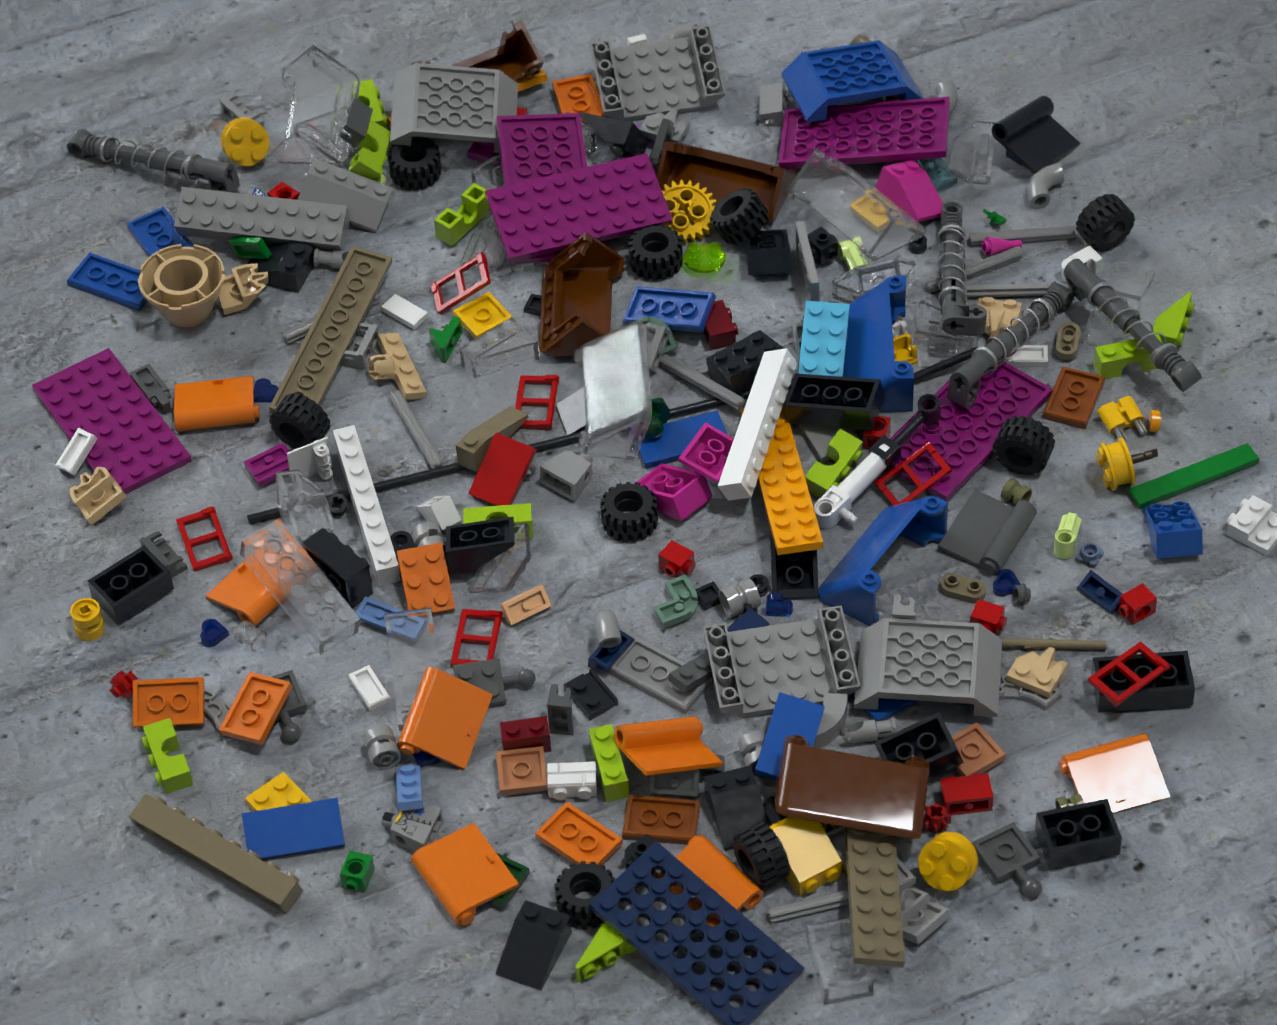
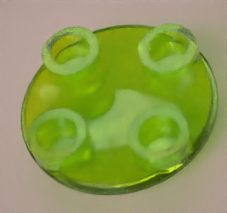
(704, 257)

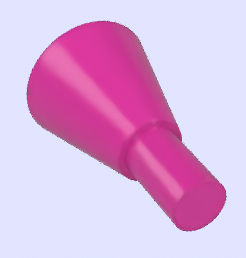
(993, 246)

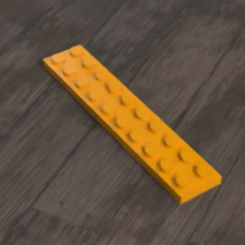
(787, 494)

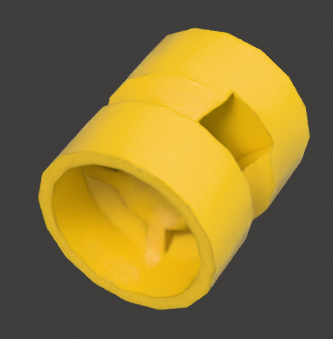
(87, 619)

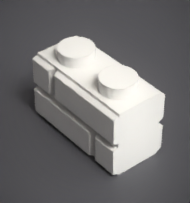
(572, 780)

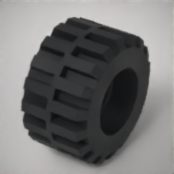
(415, 164)
(739, 216)
(1105, 222)
(655, 252)
(299, 421)
(1023, 445)
(629, 525)
(761, 855)
(577, 880)

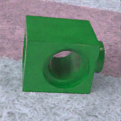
(357, 863)

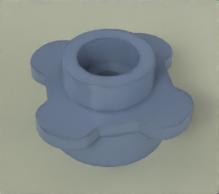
(1090, 553)

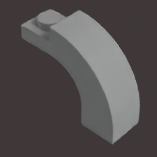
(833, 718)

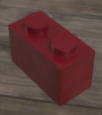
(719, 328)
(526, 734)

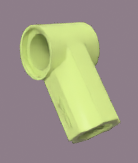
(850, 253)
(1067, 535)

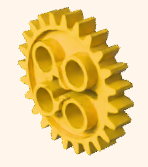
(699, 203)

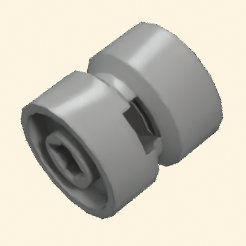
(427, 534)
(740, 597)
(381, 747)
(750, 748)

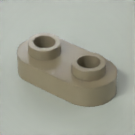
(1067, 341)
(961, 587)

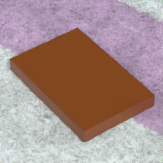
(1074, 397)
(661, 819)

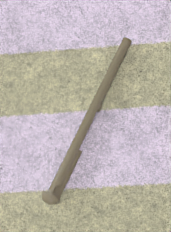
(1055, 643)

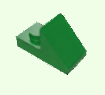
(446, 340)

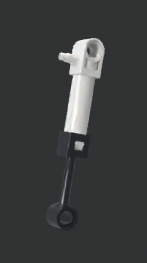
(881, 458)

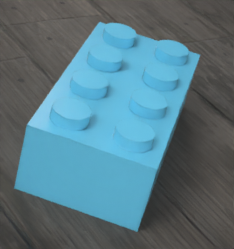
(824, 338)

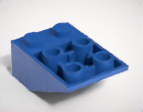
(1173, 530)

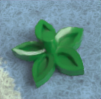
(995, 217)

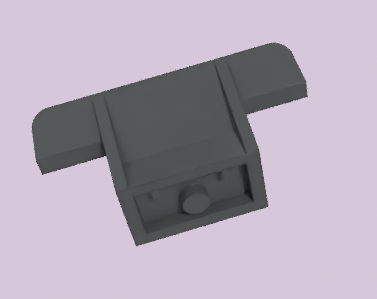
(679, 782)

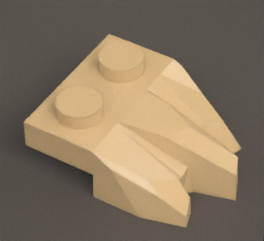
(241, 288)
(999, 314)
(97, 494)
(1038, 672)

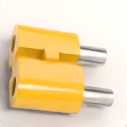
(1122, 415)

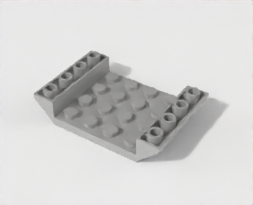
(658, 76)
(450, 103)
(784, 658)
(929, 664)

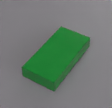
(250, 247)

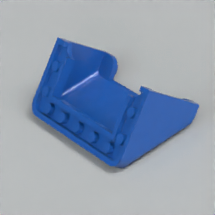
(871, 343)
(852, 580)

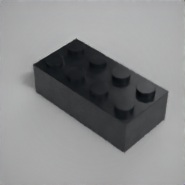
(834, 401)
(1168, 690)

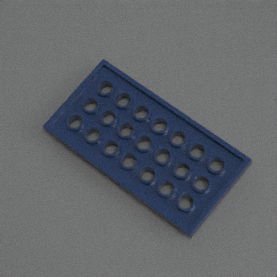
(712, 905)

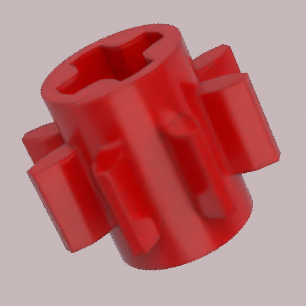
(122, 684)
(936, 818)

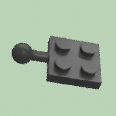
(488, 676)
(294, 704)
(1009, 854)

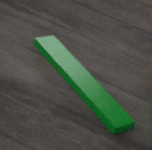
(1193, 476)

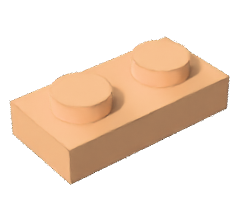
(525, 604)

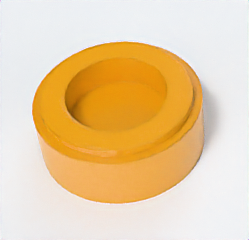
(1154, 421)

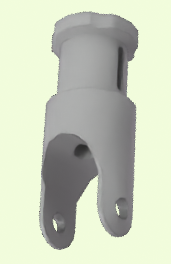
(328, 258)
(869, 730)

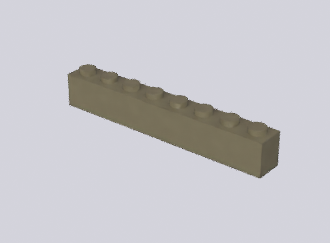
(216, 853)

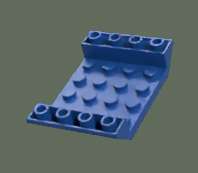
(846, 76)

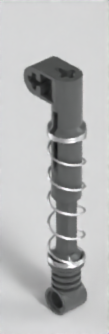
(220, 175)
(1100, 294)
(956, 315)
(966, 380)

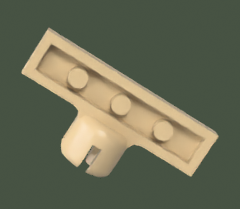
(396, 365)

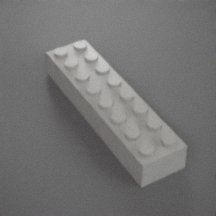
(273, 219)

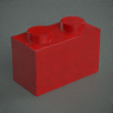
(966, 794)

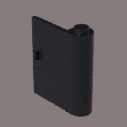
(1034, 135)

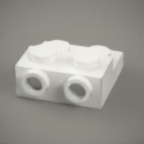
(1254, 525)

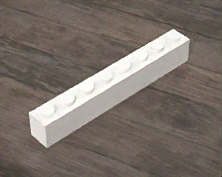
(757, 424)
(366, 506)

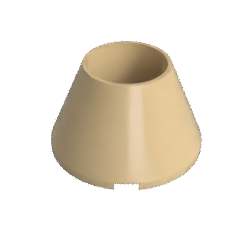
(182, 283)

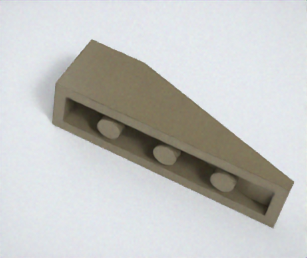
(475, 443)

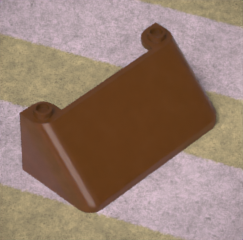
(514, 57)
(724, 174)
(577, 295)
(851, 789)

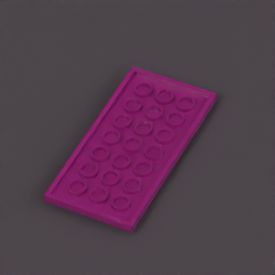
(869, 132)
(539, 148)
(559, 208)
(108, 403)
(968, 435)

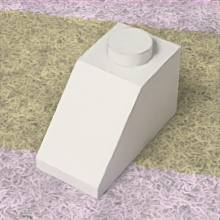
(441, 511)

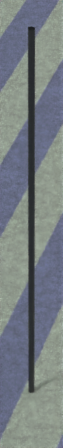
(455, 467)

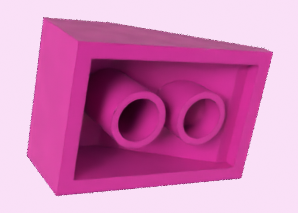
(910, 190)
(707, 452)
(677, 490)

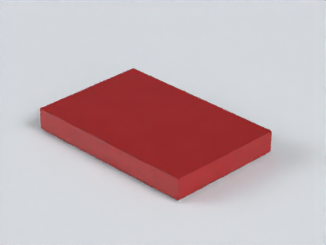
(502, 471)

